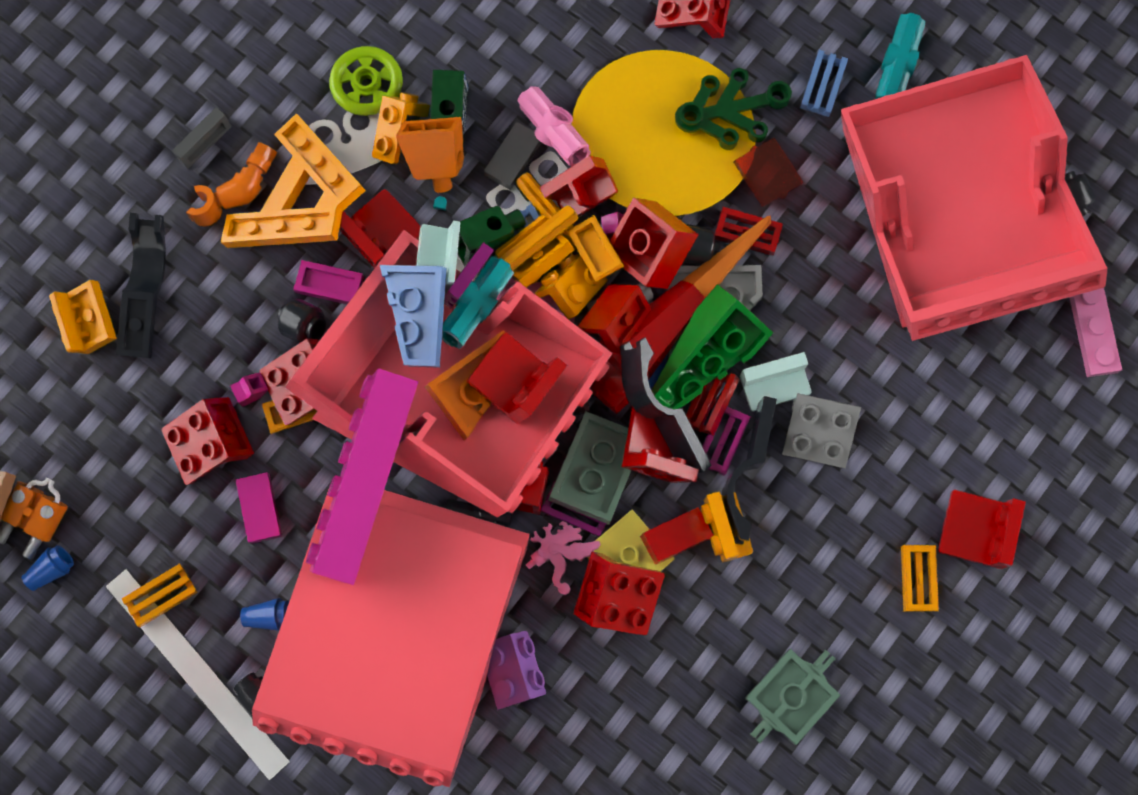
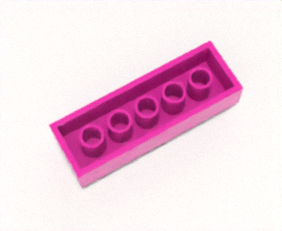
(363, 476)

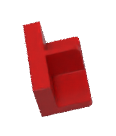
(581, 185)
(616, 315)

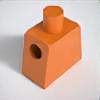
(433, 149)

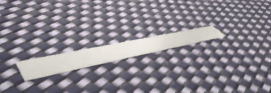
(204, 682)

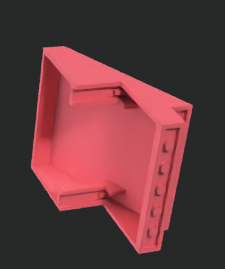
(971, 198)
(498, 454)
(404, 651)

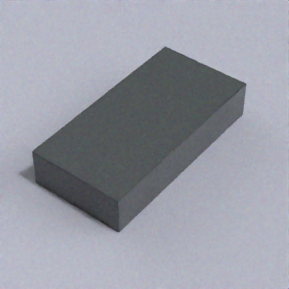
(202, 138)
(512, 156)

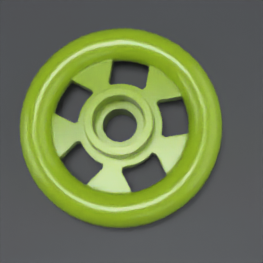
(365, 56)

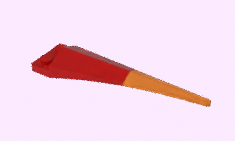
(672, 314)

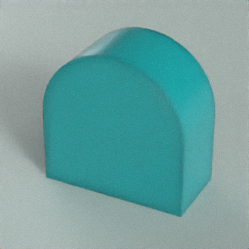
(440, 203)

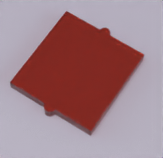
(768, 172)

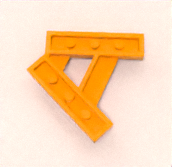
(277, 221)

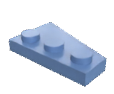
(418, 310)

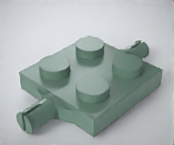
(792, 696)

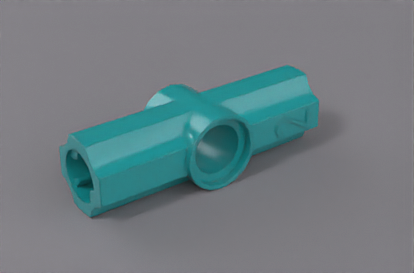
(901, 55)
(476, 302)

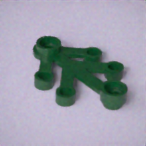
(730, 110)

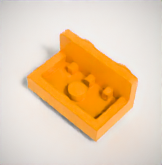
(540, 262)
(570, 285)
(83, 318)
(723, 540)

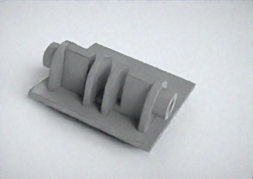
(821, 430)

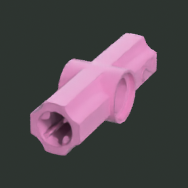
(553, 126)

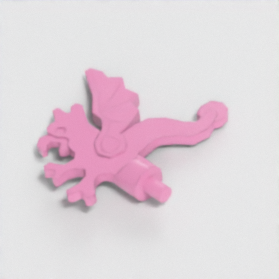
(555, 546)

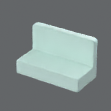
(439, 248)
(776, 379)

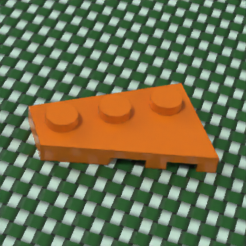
(456, 397)

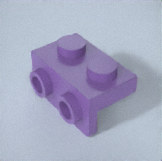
(514, 670)

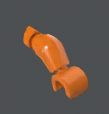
(235, 192)

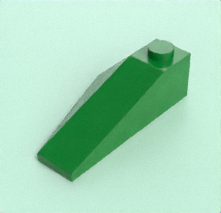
(712, 342)

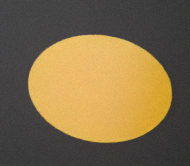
(631, 124)

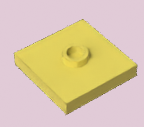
(625, 546)

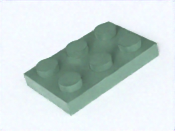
(592, 471)

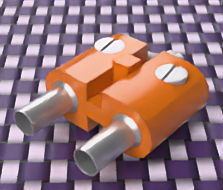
(33, 513)

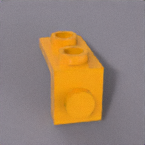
(391, 117)

